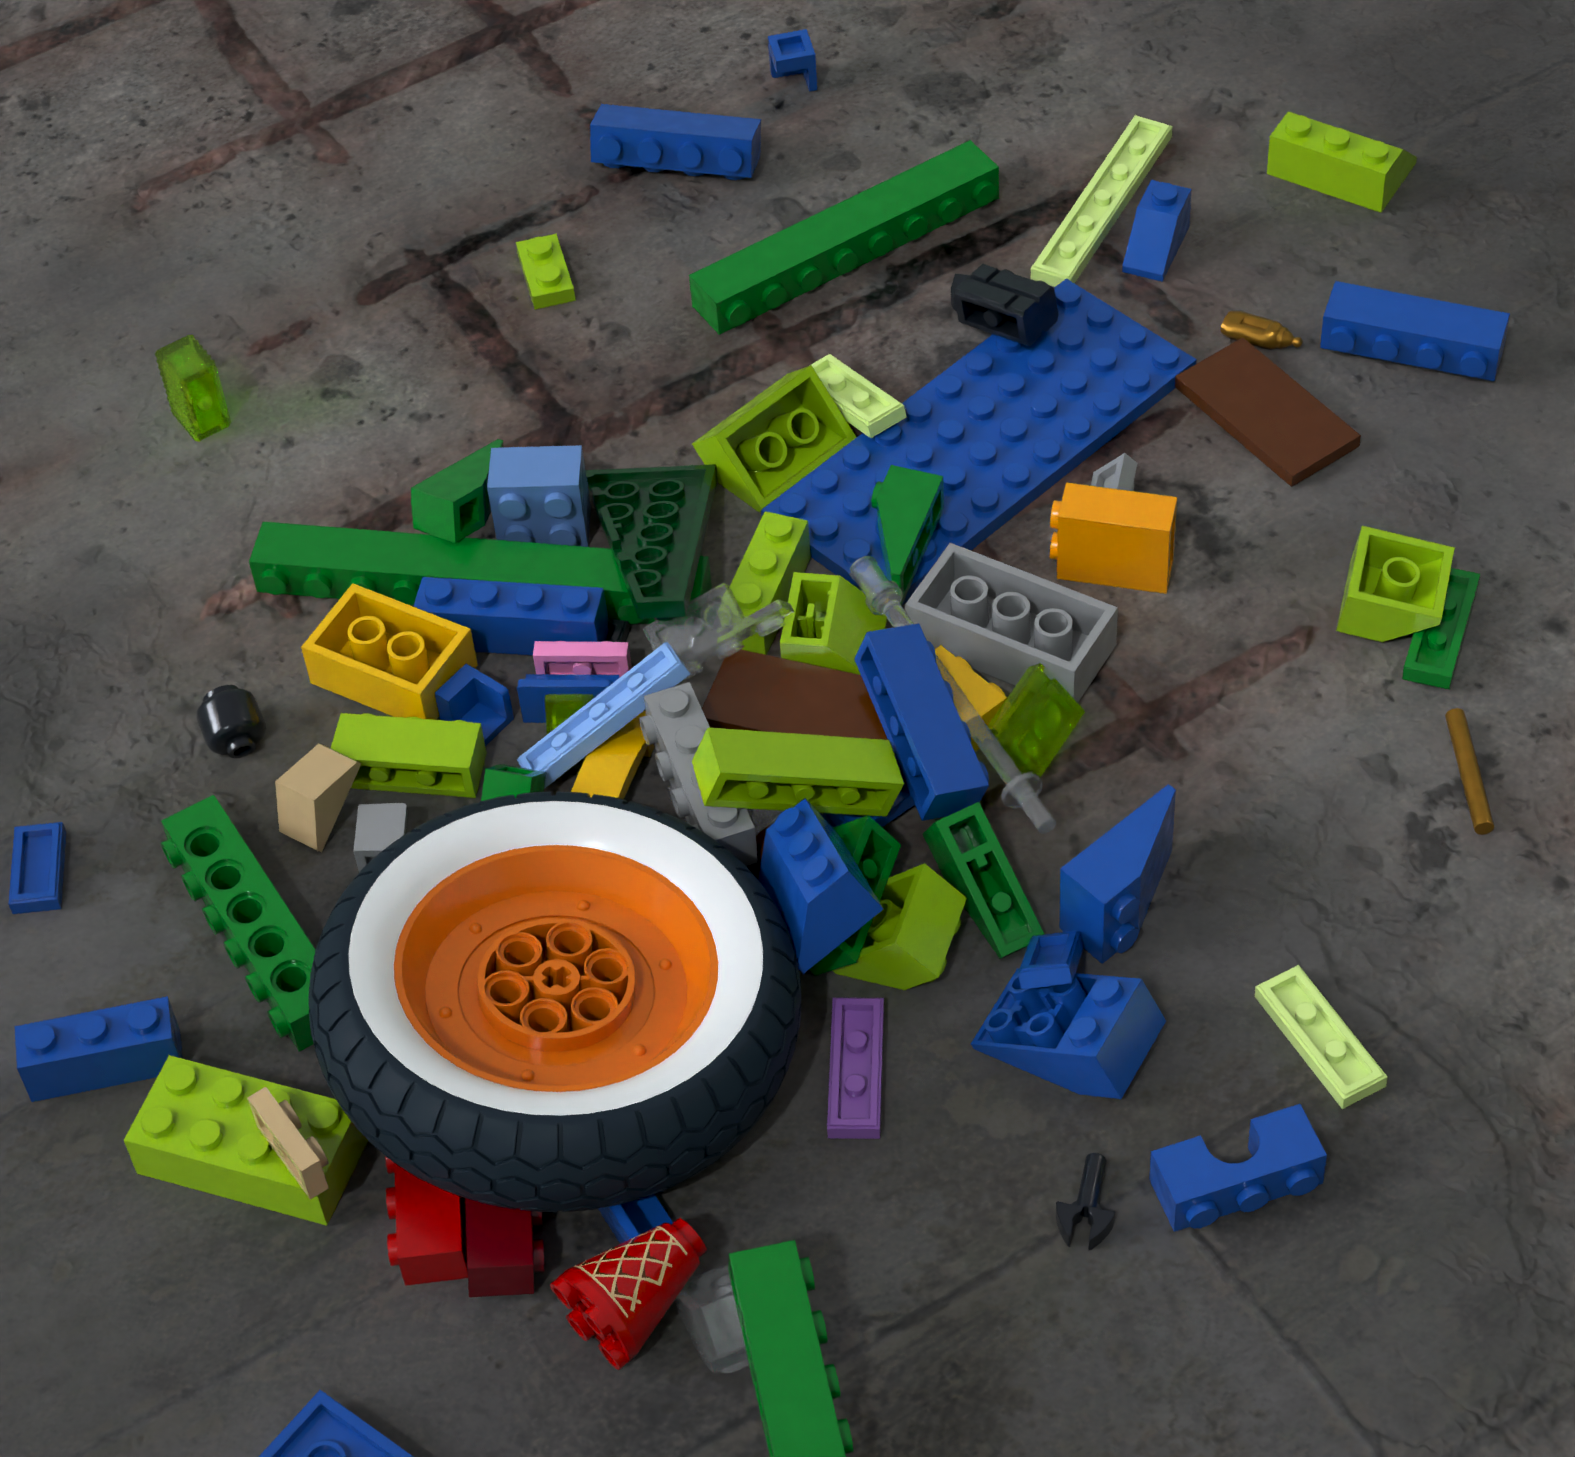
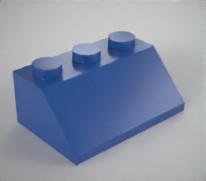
(814, 883)

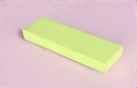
(857, 398)
(1320, 1037)

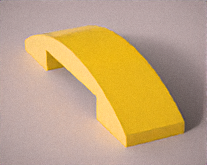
(614, 763)

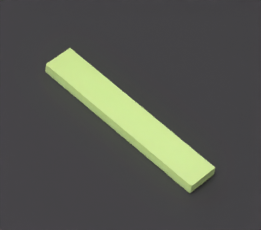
(1102, 202)

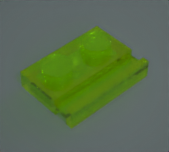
(1035, 720)

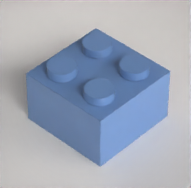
(540, 495)

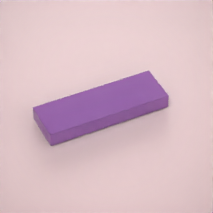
(856, 1068)

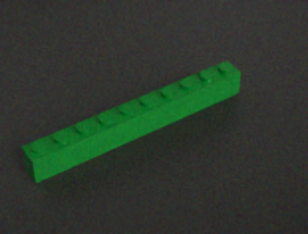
(329, 559)

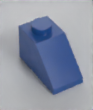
(1157, 230)

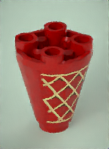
(629, 1288)

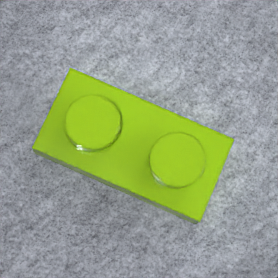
(545, 271)

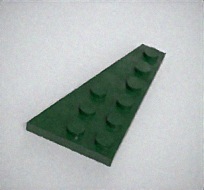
(655, 530)

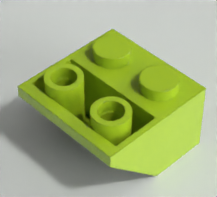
(826, 622)

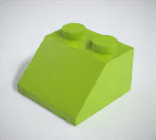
(1394, 585)
(911, 932)

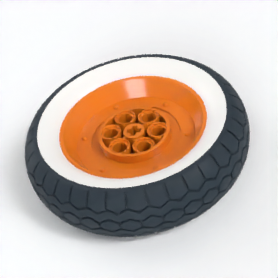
(554, 1001)

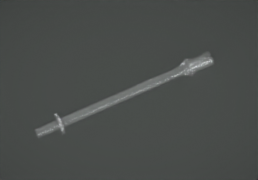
(1021, 789)

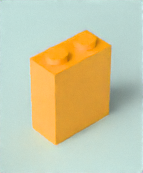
(1114, 537)

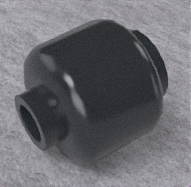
(231, 721)

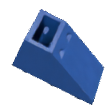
(1074, 1034)

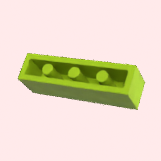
(784, 768)

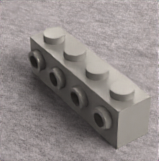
(676, 728)

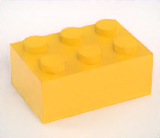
(386, 653)

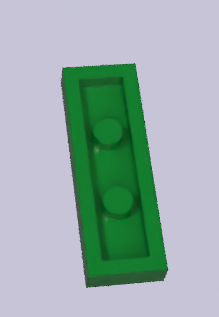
(1436, 649)

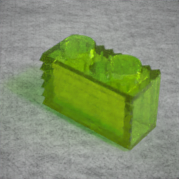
(193, 387)

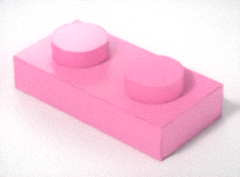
(581, 658)

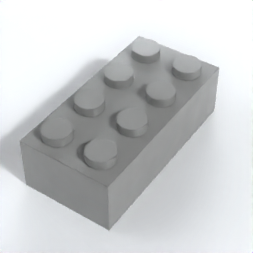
(1012, 620)

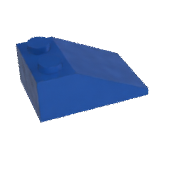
(1115, 878)

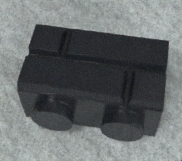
(1006, 304)

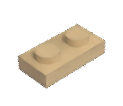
(280, 1128)

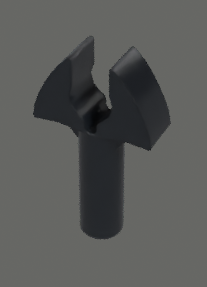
(1087, 1205)

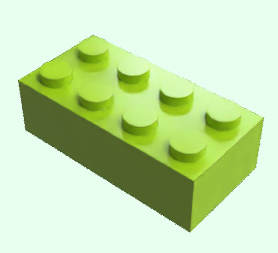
(205, 1138)

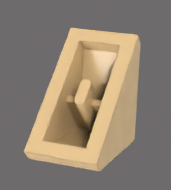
(314, 794)

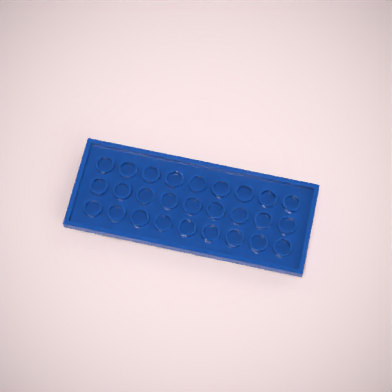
(995, 429)

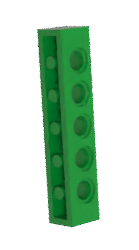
(247, 911)

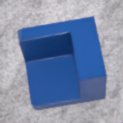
(791, 55)
(475, 699)

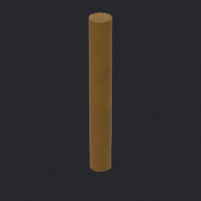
(1469, 771)

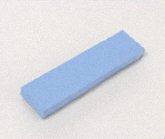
(604, 714)

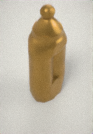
(1258, 331)

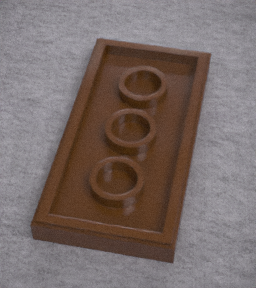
(1267, 411)
(790, 697)

